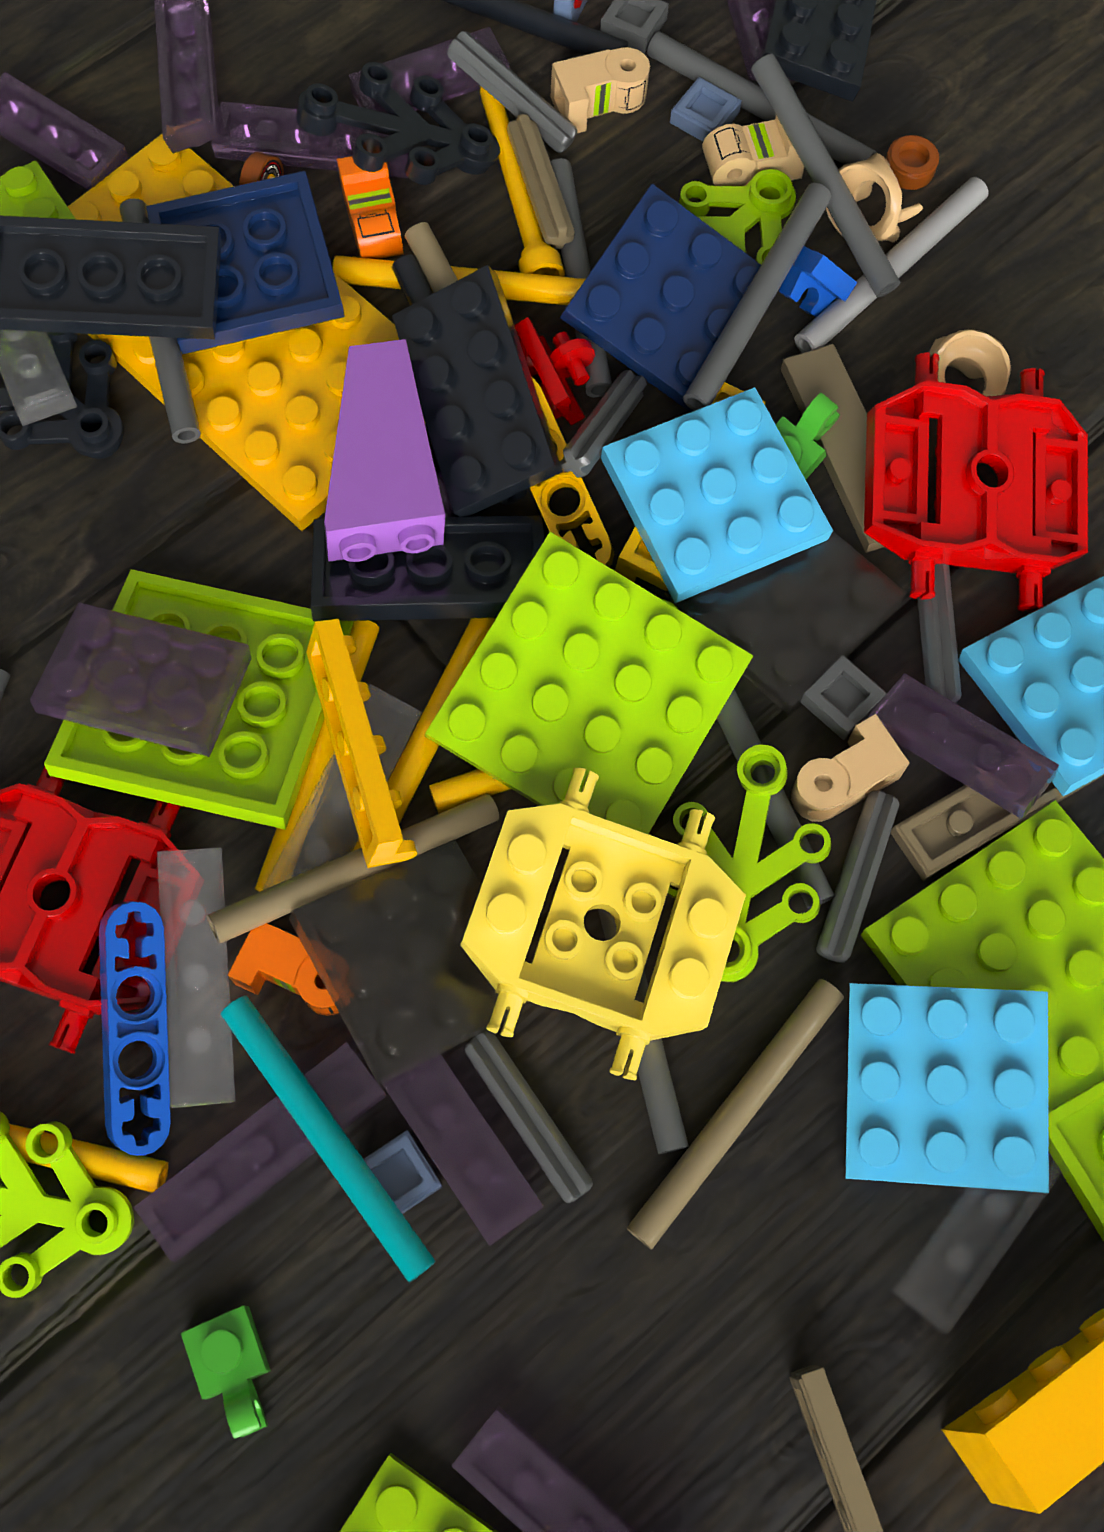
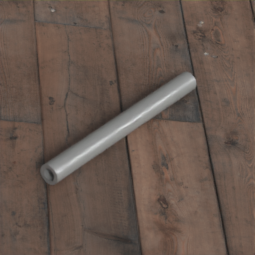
(901, 258)

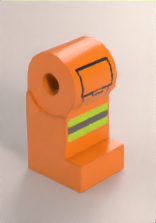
(370, 210)
(283, 961)

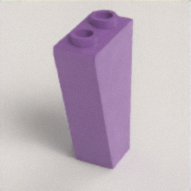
(382, 464)

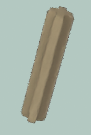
(540, 182)

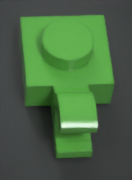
(804, 436)
(225, 1360)

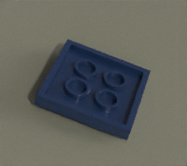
(270, 261)
(662, 293)

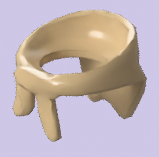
(861, 177)
(976, 357)

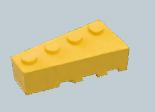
(1041, 1427)

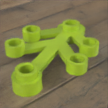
(753, 207)
(744, 866)
(26, 1204)

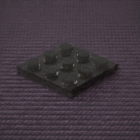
(798, 615)
(398, 962)

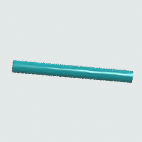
(328, 1138)

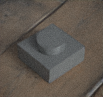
(635, 21)
(842, 697)

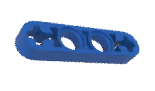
(123, 1028)

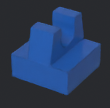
(821, 278)

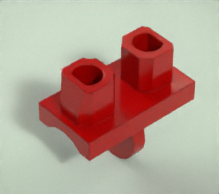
(554, 367)

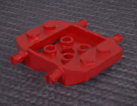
(1021, 526)
(57, 840)

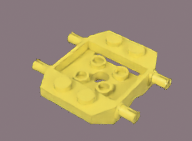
(630, 879)

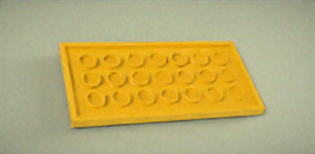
(260, 400)

